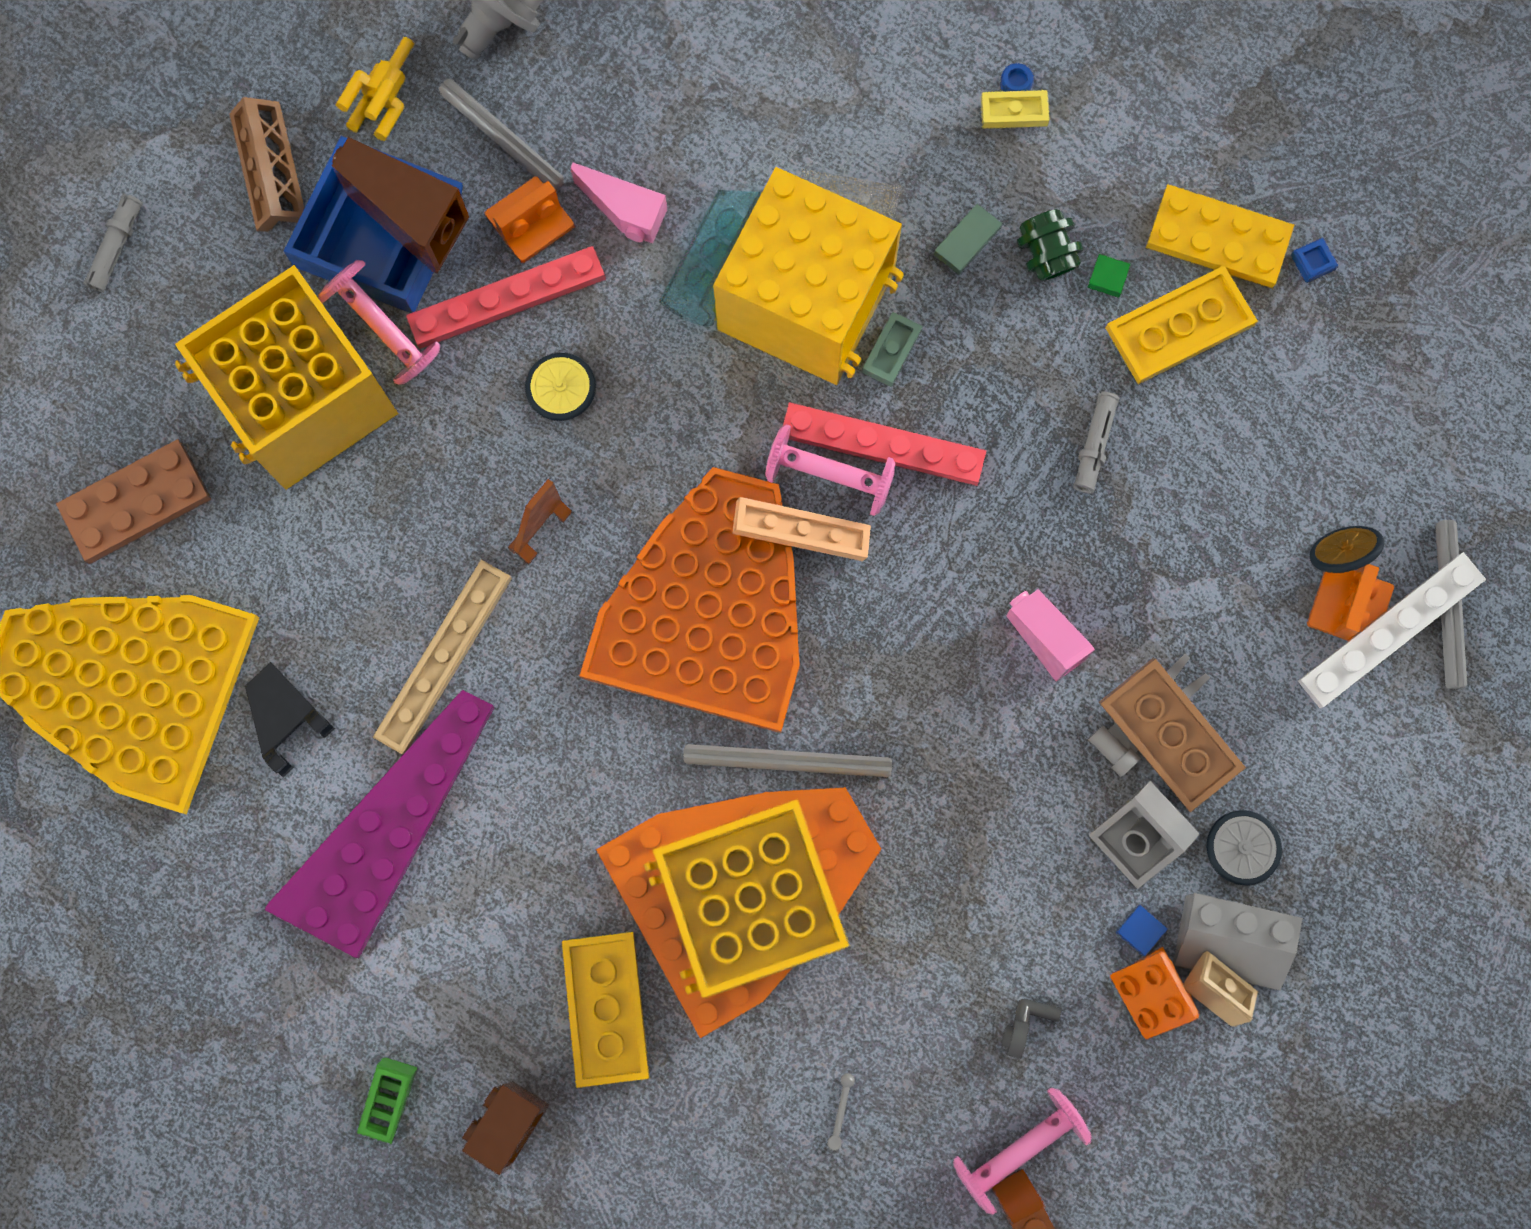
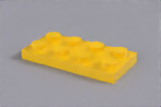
(1220, 236)
(1181, 324)
(605, 1009)

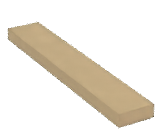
(442, 657)

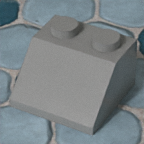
(1144, 835)

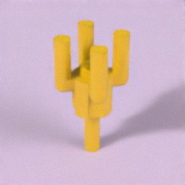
(378, 91)

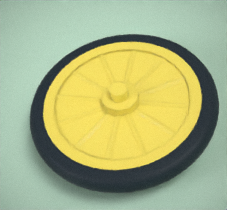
(560, 386)

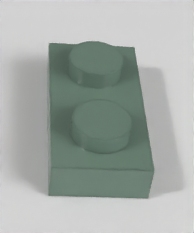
(892, 349)

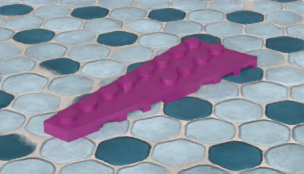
(360, 865)

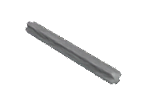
(787, 760)

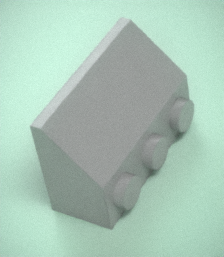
(1243, 937)

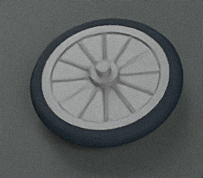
(1244, 847)

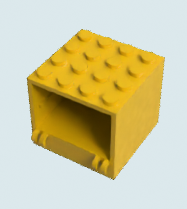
(807, 276)
(285, 379)
(749, 899)

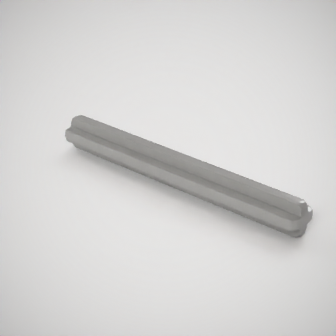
(500, 133)
(1452, 619)

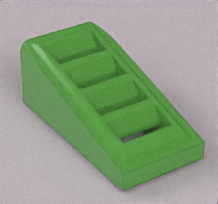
(392, 1069)

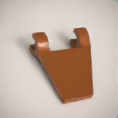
(535, 514)

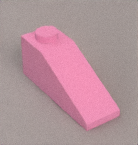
(629, 206)

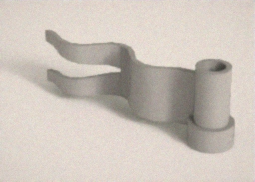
(1115, 743)

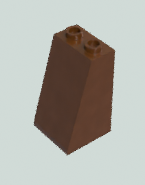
(406, 202)

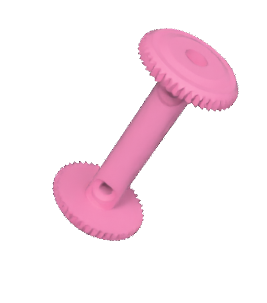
(379, 322)
(829, 469)
(1023, 1150)

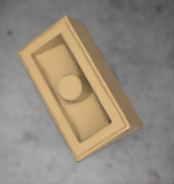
(1221, 990)

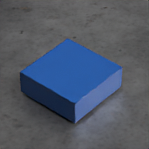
(1314, 260)
(1141, 930)

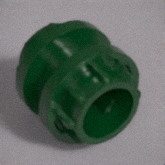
(1050, 245)

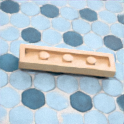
(801, 529)

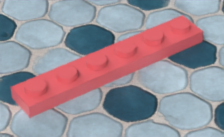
(506, 297)
(880, 442)

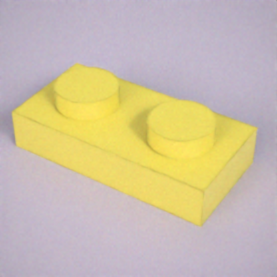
(1014, 109)

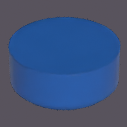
(1016, 78)

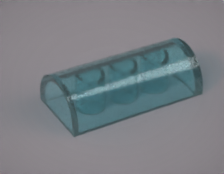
(691, 286)

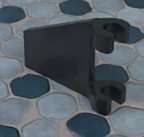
(278, 712)

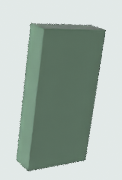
(968, 239)

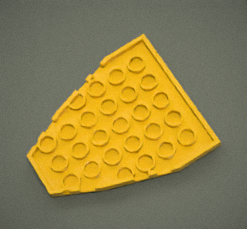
(127, 685)

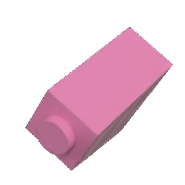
(1048, 633)

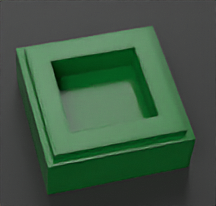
(1109, 275)

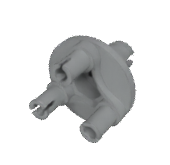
(492, 16)

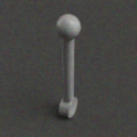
(834, 1141)

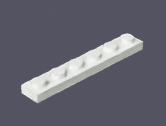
(1391, 630)

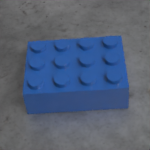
(339, 231)

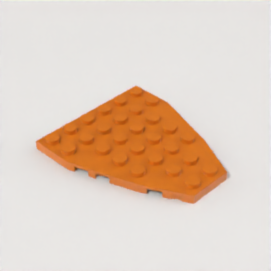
(705, 612)
(841, 843)

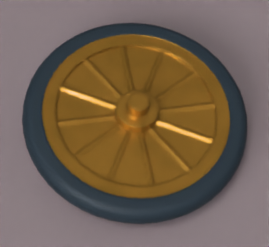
(1347, 549)

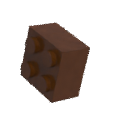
(504, 1128)

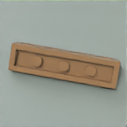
(256, 164)

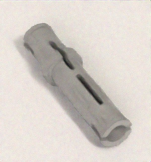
(115, 237)
(1092, 455)

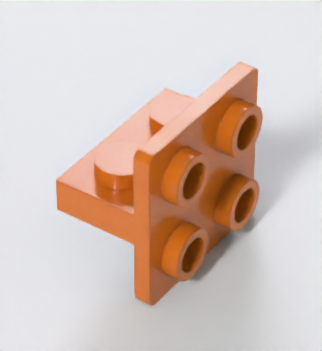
(530, 218)
(1349, 602)
(1155, 994)

